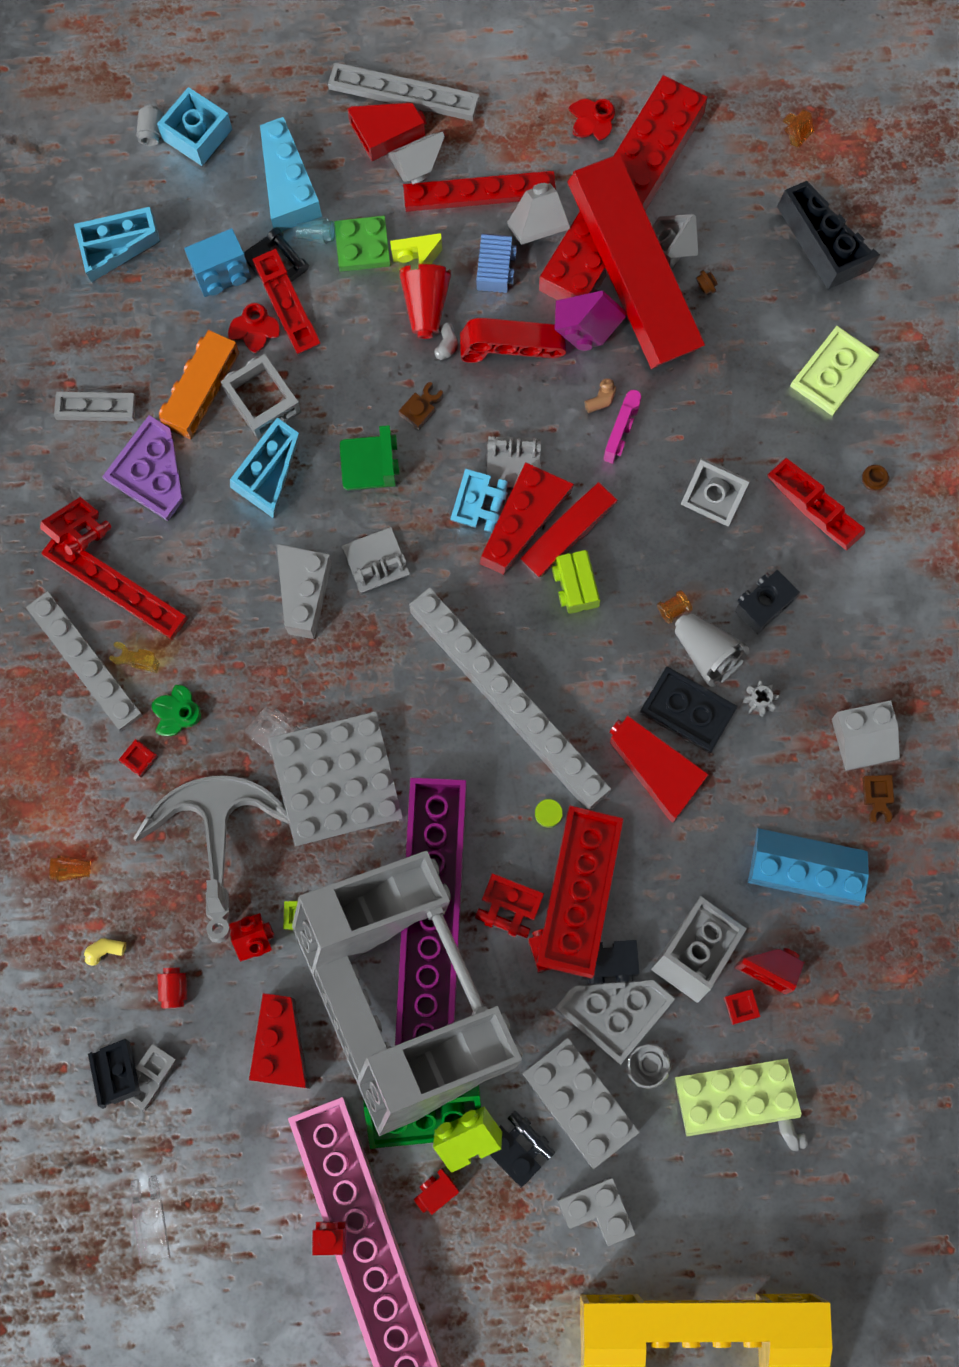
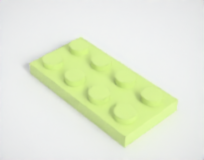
(737, 1097)

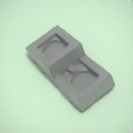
(151, 1074)

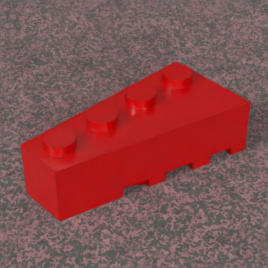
(524, 514)

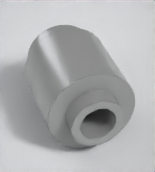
(147, 125)

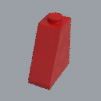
(386, 126)

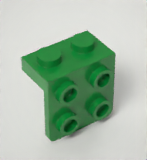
(369, 461)

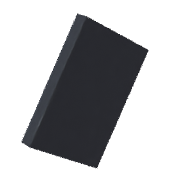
(688, 709)

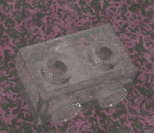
(268, 725)

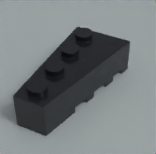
(824, 236)

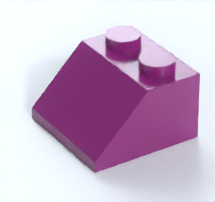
(588, 319)

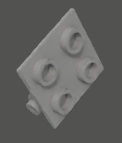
(508, 457)
(375, 560)

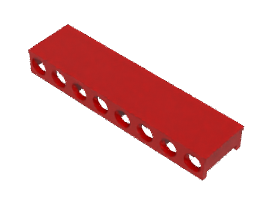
(635, 261)

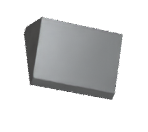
(715, 492)

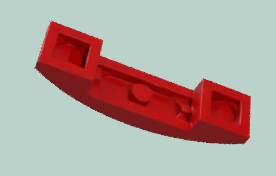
(285, 301)

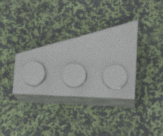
(303, 588)

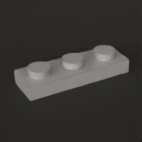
(95, 406)

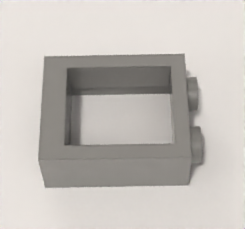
(283, 410)

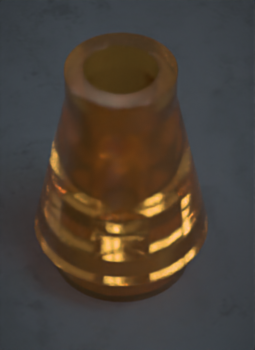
(68, 868)

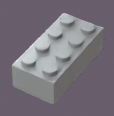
(580, 1103)

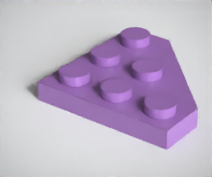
(149, 469)

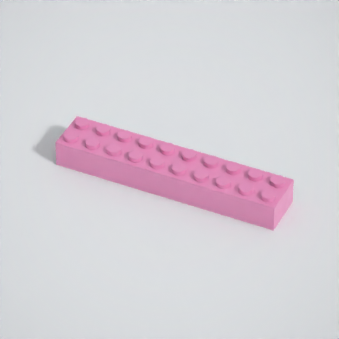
(372, 1261)

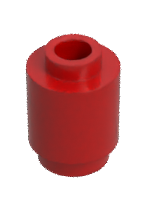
(172, 988)

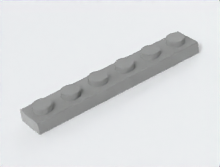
(403, 90)
(84, 661)

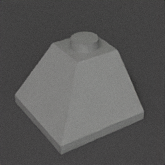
(417, 157)
(538, 214)

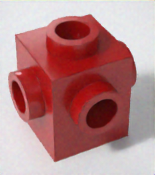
(251, 937)

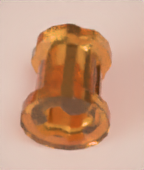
(674, 606)

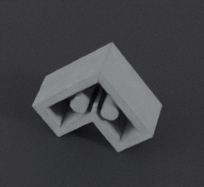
(599, 1202)

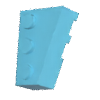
(115, 239)
(266, 467)

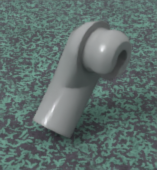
(448, 344)
(793, 1140)

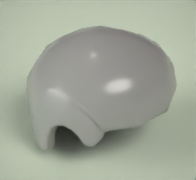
(649, 1066)

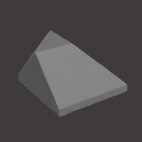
(677, 236)

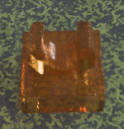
(799, 127)

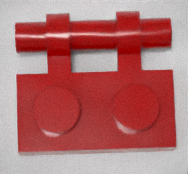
(70, 520)
(513, 898)

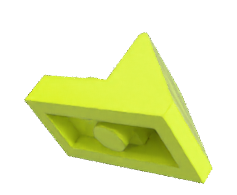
(424, 248)

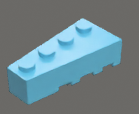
(288, 184)

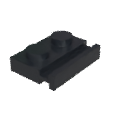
(114, 1073)

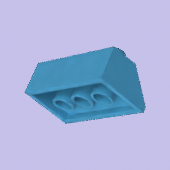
(809, 867)

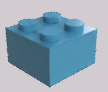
(218, 263)

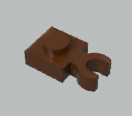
(419, 408)
(878, 793)

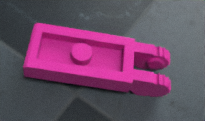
(622, 425)

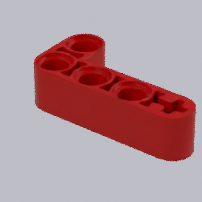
(509, 338)

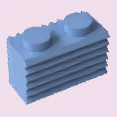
(494, 263)

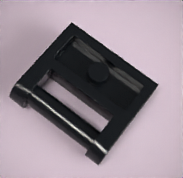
(274, 237)

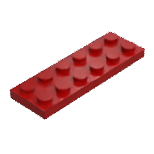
(580, 892)

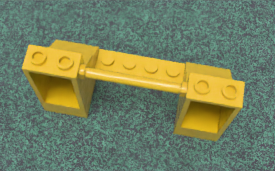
(783, 1327)

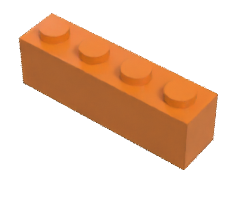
(198, 384)

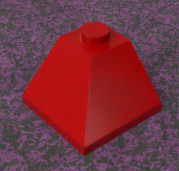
(774, 968)

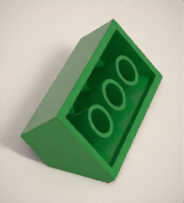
(423, 1130)

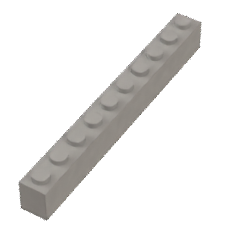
(509, 700)

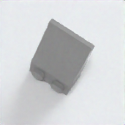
(699, 950)

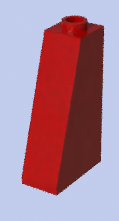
(657, 766)

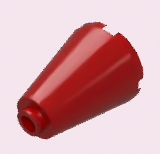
(425, 297)

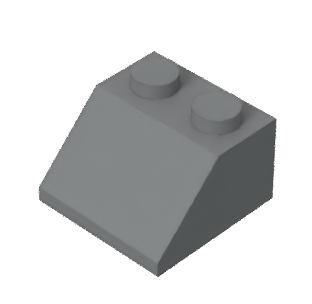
(867, 735)

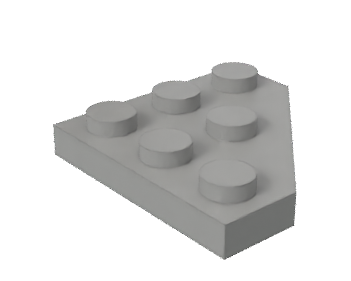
(615, 1013)

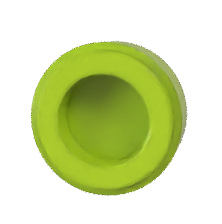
(548, 813)

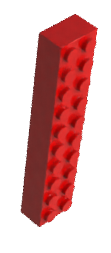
(648, 156)

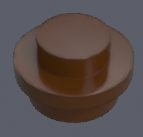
(707, 282)
(875, 477)

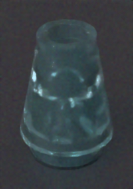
(316, 231)

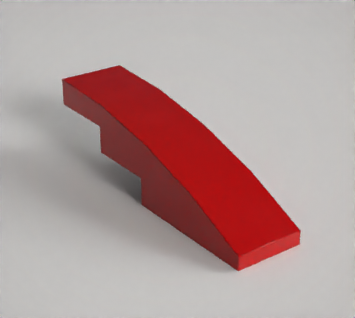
(815, 504)
(569, 529)

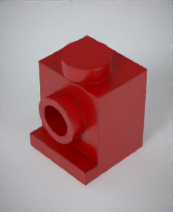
(436, 1192)
(329, 1238)

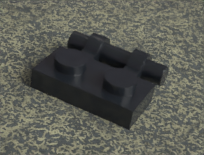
(514, 1158)

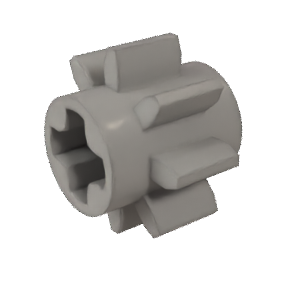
(757, 692)

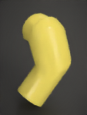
(101, 947)

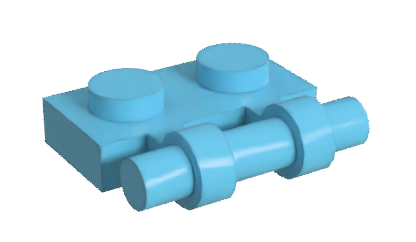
(471, 499)

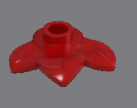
(590, 120)
(254, 331)

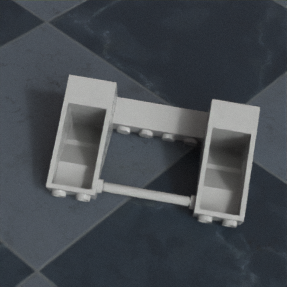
(427, 1071)

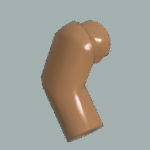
(604, 398)

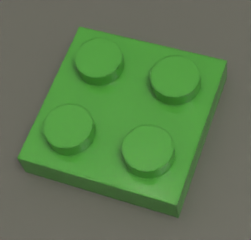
(362, 243)

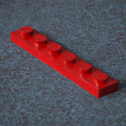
(472, 191)
(117, 588)

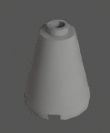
(710, 648)

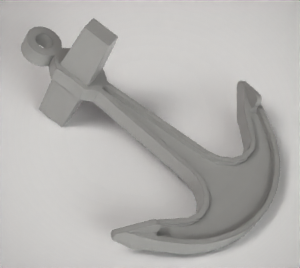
(214, 801)

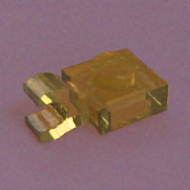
(141, 660)

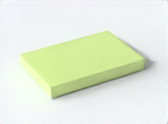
(834, 370)

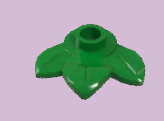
(172, 711)

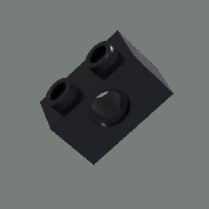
(780, 592)

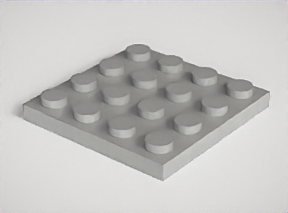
(335, 778)

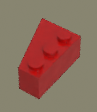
(278, 1044)

